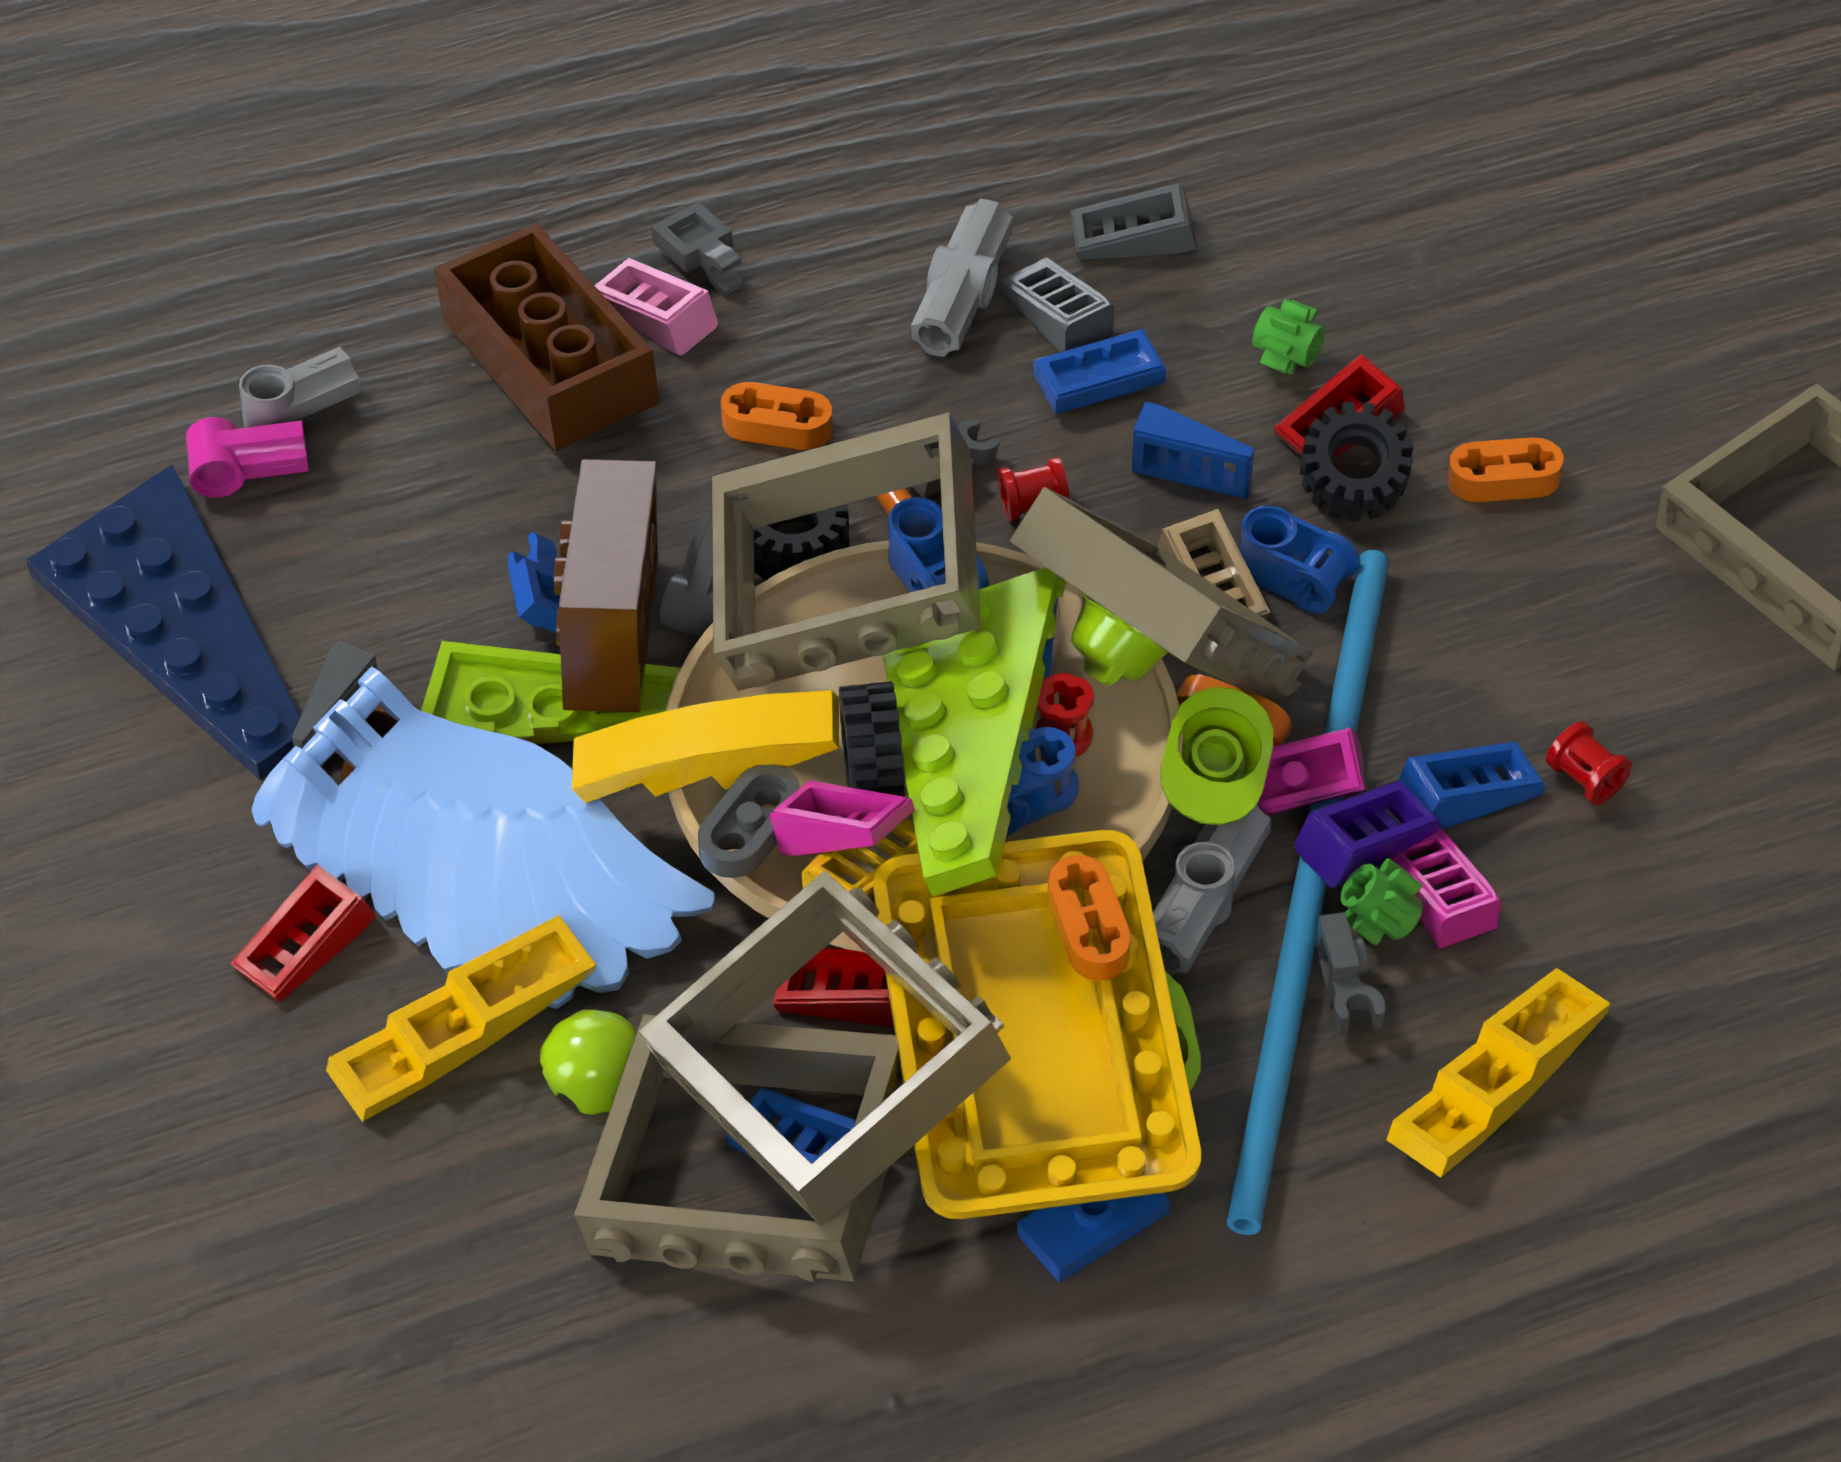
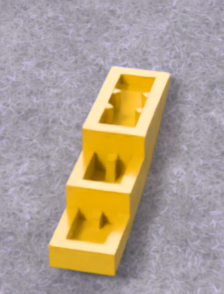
(705, 741)
(462, 1018)
(1499, 1072)

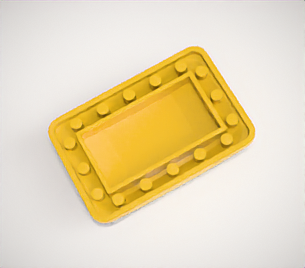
(1095, 1066)

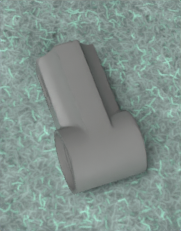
(286, 395)

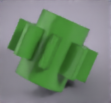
(1288, 336)
(1382, 901)

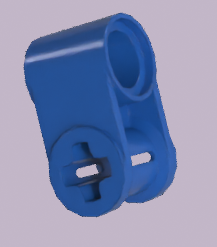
(918, 545)
(1292, 557)
(1036, 792)

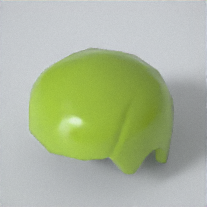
(587, 1058)

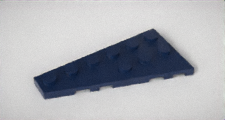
(167, 606)

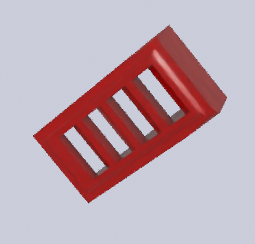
(1356, 378)
(304, 905)
(848, 1002)

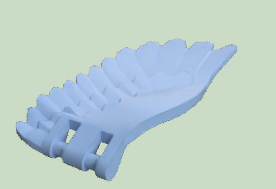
(471, 838)

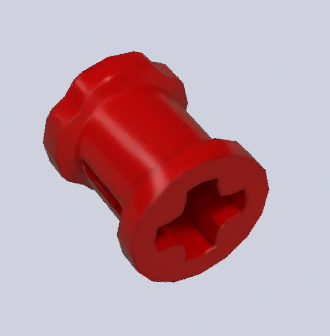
(1021, 488)
(1075, 702)
(1588, 763)

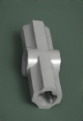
(962, 278)
(1205, 887)

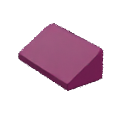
(1313, 771)

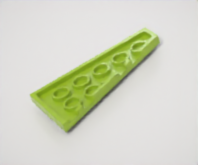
(963, 726)

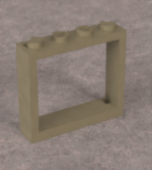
(821, 481)
(1732, 551)
(1161, 597)
(760, 967)
(734, 1241)

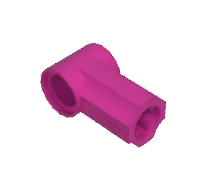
(227, 455)

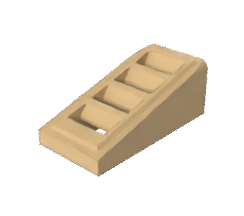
(1213, 532)

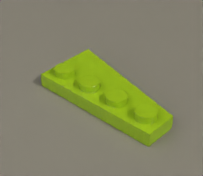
(522, 693)

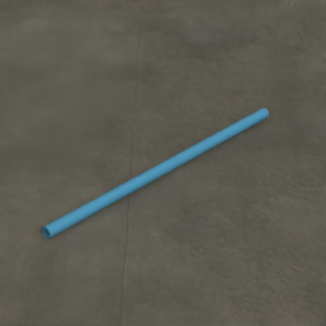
(1301, 927)

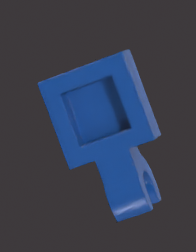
(534, 582)

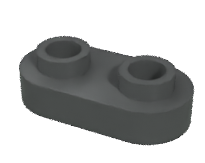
(742, 822)

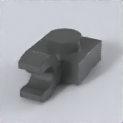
(700, 239)
(1341, 964)

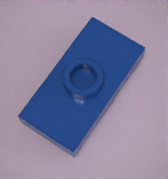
(1099, 371)
(1078, 1234)

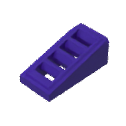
(1361, 831)

